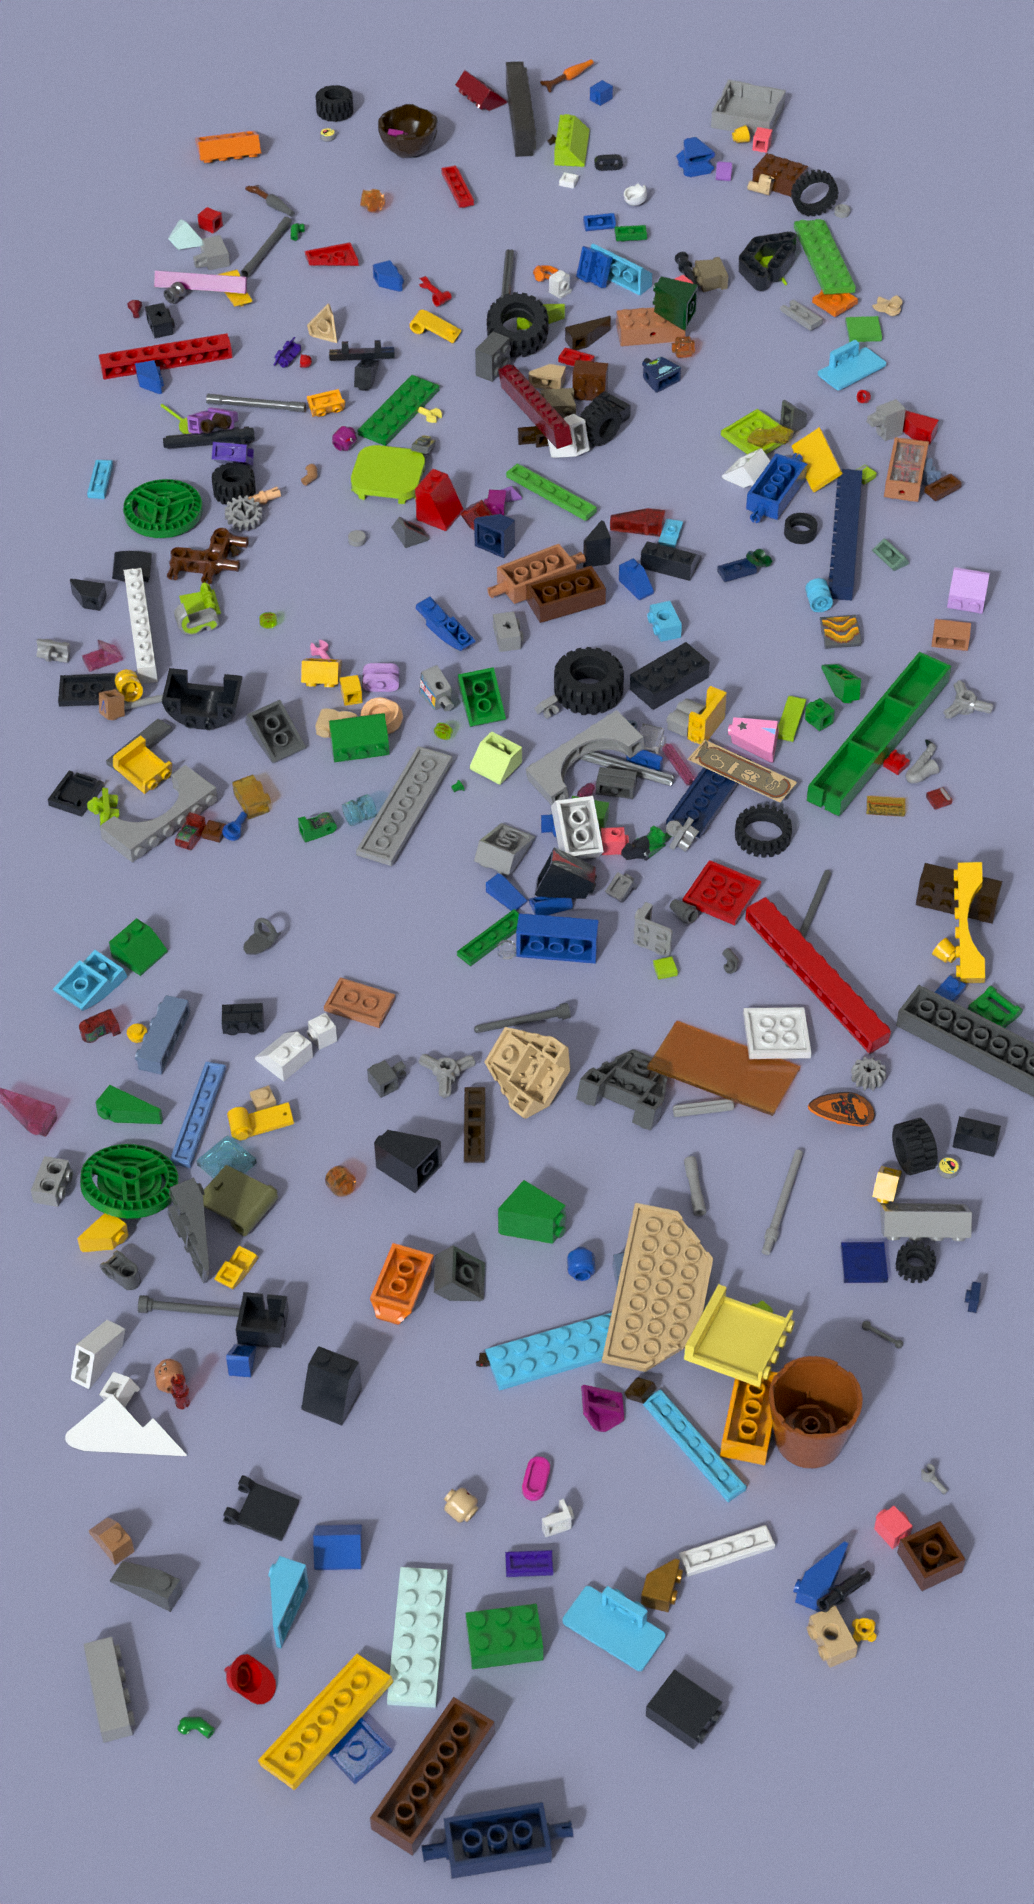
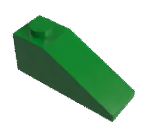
(842, 682)
(126, 1108)

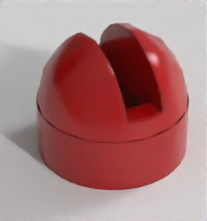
(305, 361)
(861, 398)

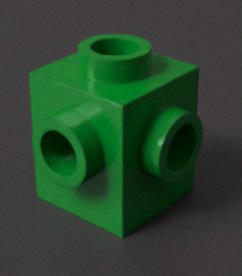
(819, 714)

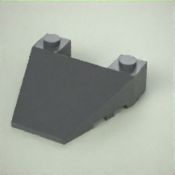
(628, 1084)
(189, 1222)

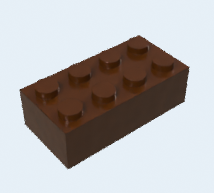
(565, 594)

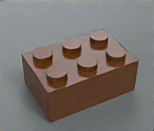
(783, 170)

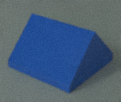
(337, 1547)

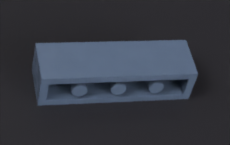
(163, 1034)

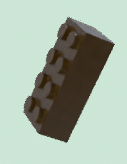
(937, 893)

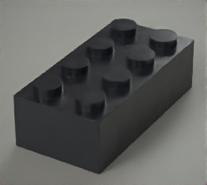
(669, 675)

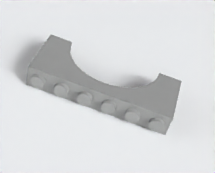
(608, 734)
(137, 838)

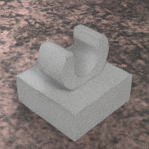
(546, 705)

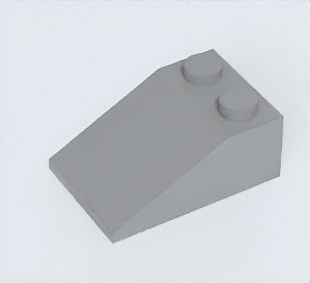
(503, 848)

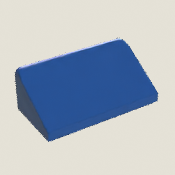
(599, 222)
(550, 905)

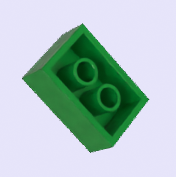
(504, 1636)

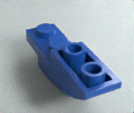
(443, 626)

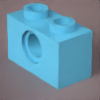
(664, 621)

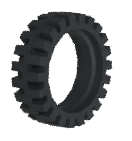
(809, 179)
(763, 847)

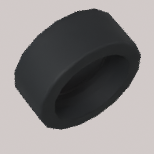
(800, 519)

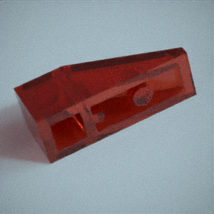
(641, 521)

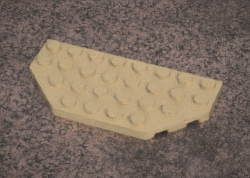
(657, 1290)

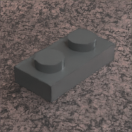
(423, 444)

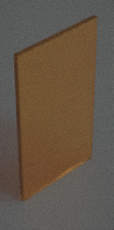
(723, 1068)

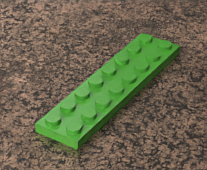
(824, 256)

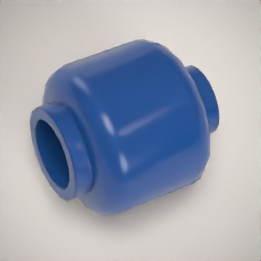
(581, 1264)

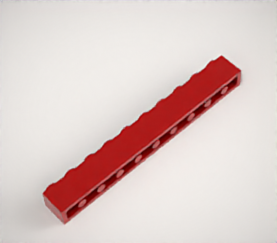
(818, 975)

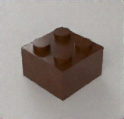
(589, 379)
(931, 1556)

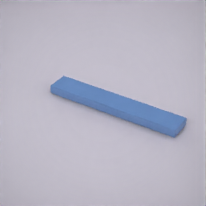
(198, 1114)

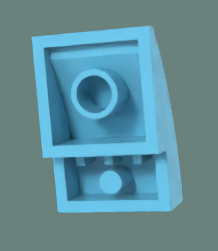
(90, 981)

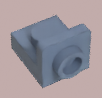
(930, 474)

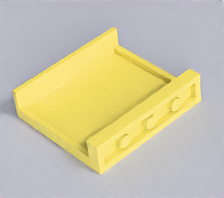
(738, 1338)

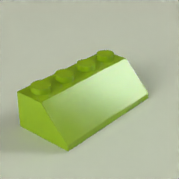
(571, 142)

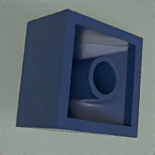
(495, 534)

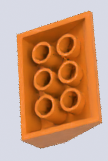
(228, 145)

